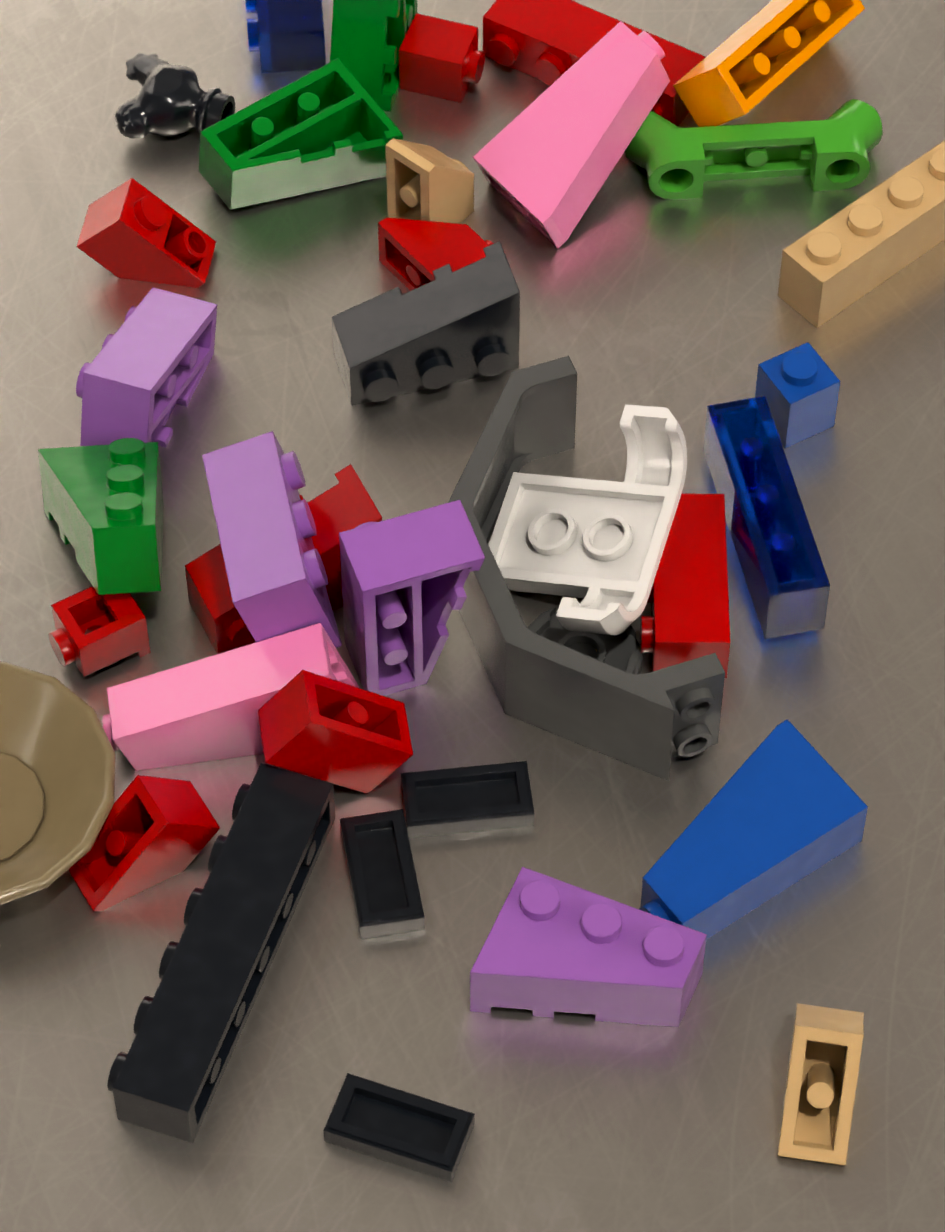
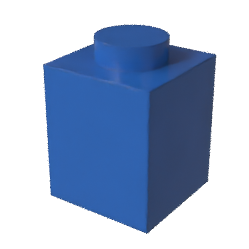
(799, 393)

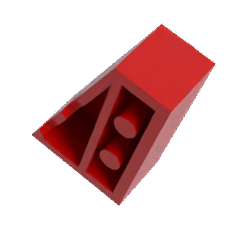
(333, 512)

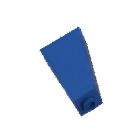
(756, 836)

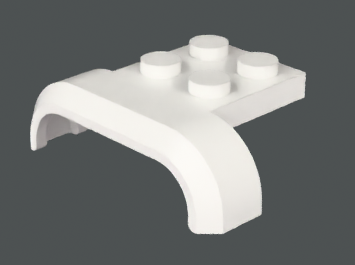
(596, 534)

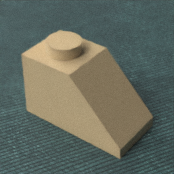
(427, 184)
(821, 1084)

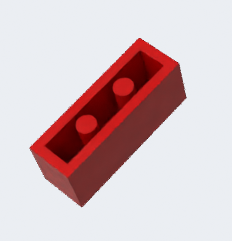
(690, 587)

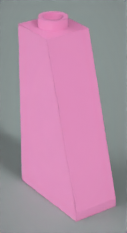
(575, 132)
(213, 703)

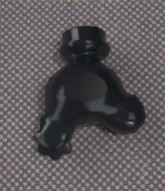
(169, 100)

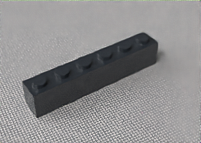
(223, 953)

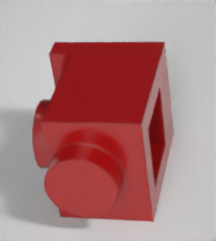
(98, 630)

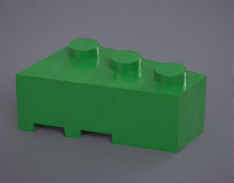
(368, 43)
(298, 140)
(108, 511)

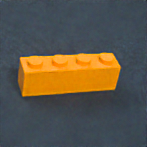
(761, 57)

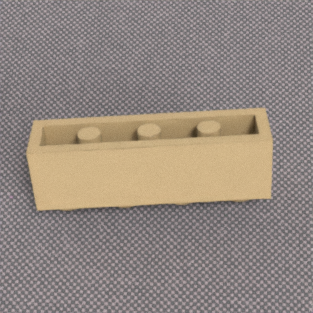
(866, 241)

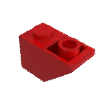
(145, 238)

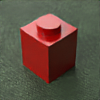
(440, 58)

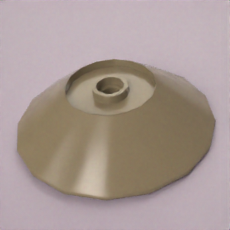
(52, 780)

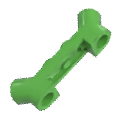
(827, 150)

